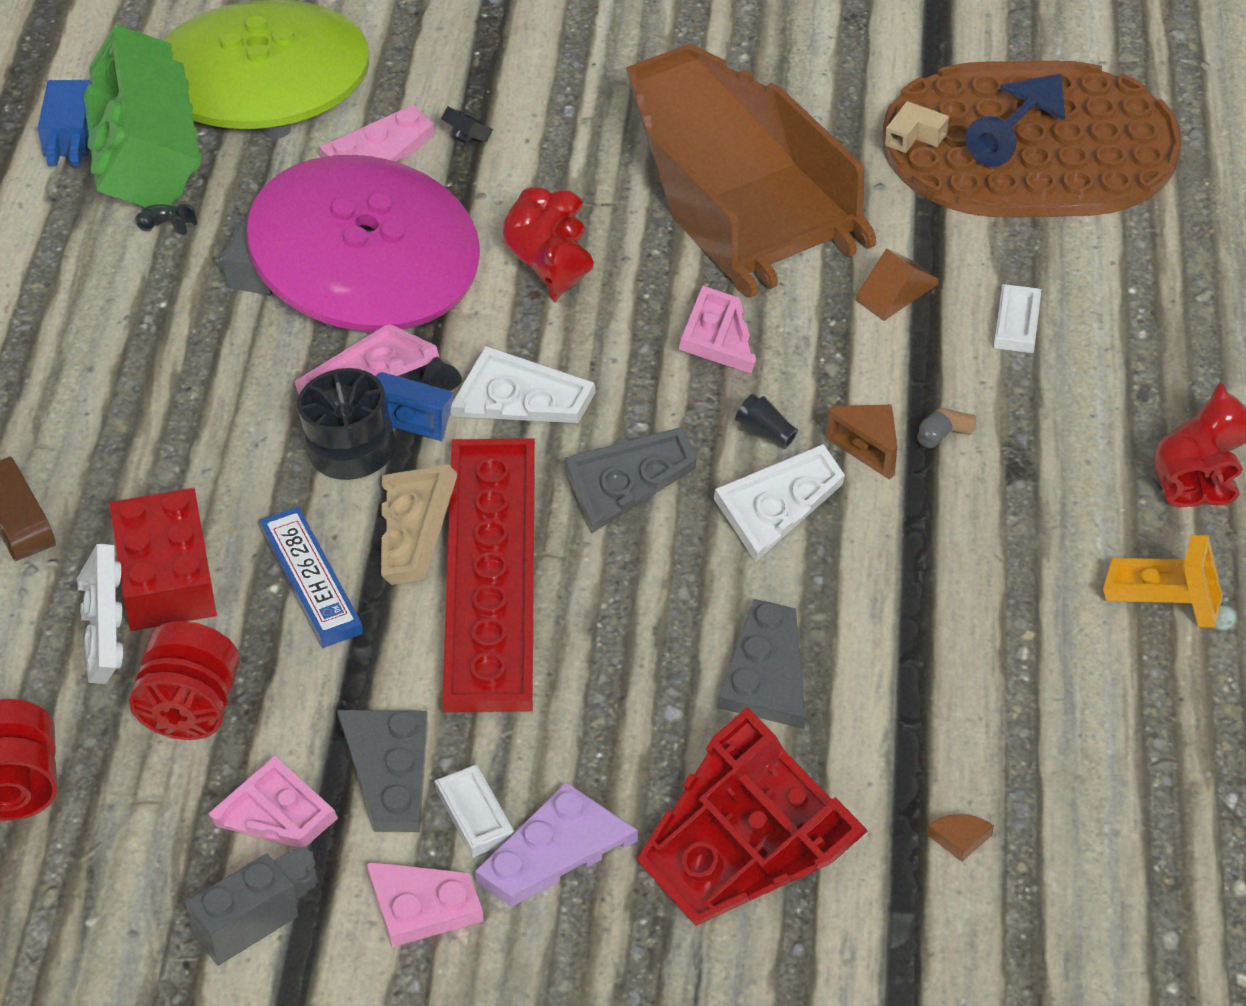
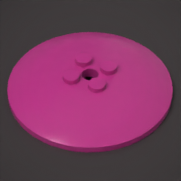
(323, 264)

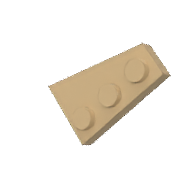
(414, 520)

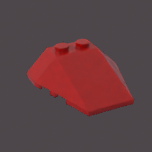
(745, 825)

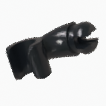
(159, 213)

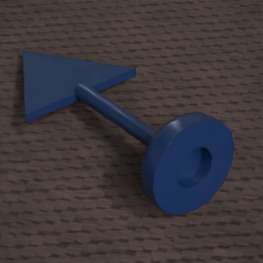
(992, 138)

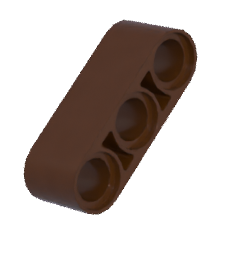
(21, 517)

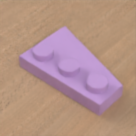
(552, 842)

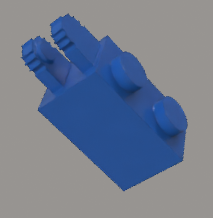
(64, 122)

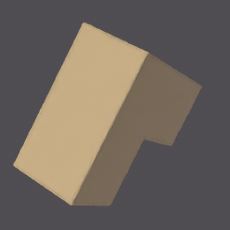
(914, 124)

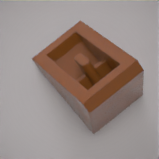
(894, 285)
(865, 434)

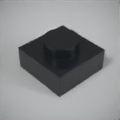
(466, 126)

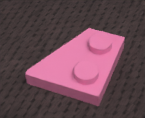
(718, 331)
(275, 807)
(423, 901)

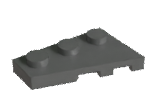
(627, 473)

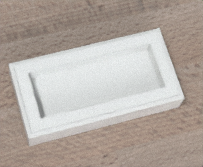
(1017, 318)
(474, 810)

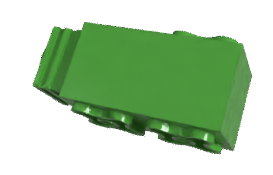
(140, 120)

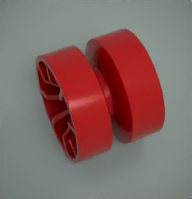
(26, 759)

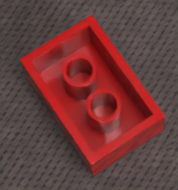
(162, 559)

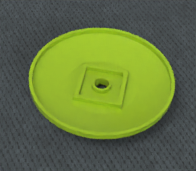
(268, 62)

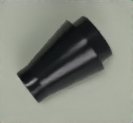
(763, 420)

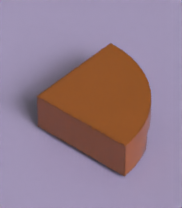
(960, 833)

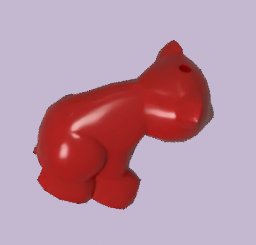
(545, 236)
(1196, 457)

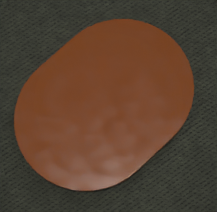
(1098, 161)

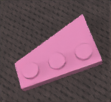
(388, 138)
(384, 351)

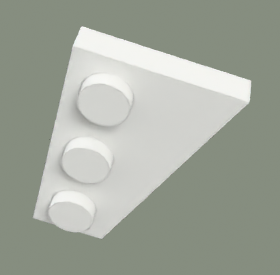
(521, 390)
(778, 498)
(98, 580)

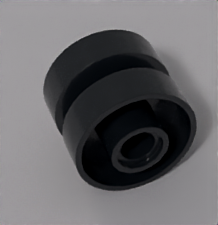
(346, 423)

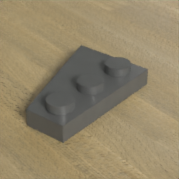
(767, 667)
(389, 764)

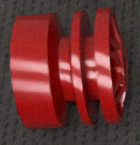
(184, 680)

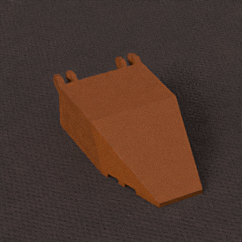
(746, 165)

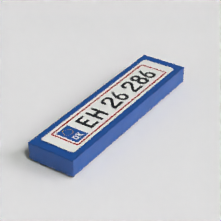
(311, 577)

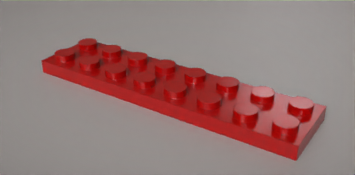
(490, 577)

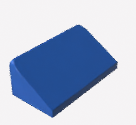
(417, 406)

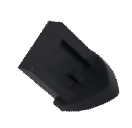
(438, 373)

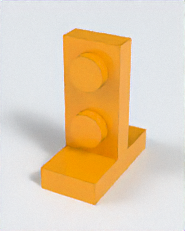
(1170, 581)

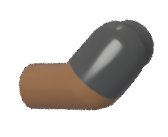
(941, 423)

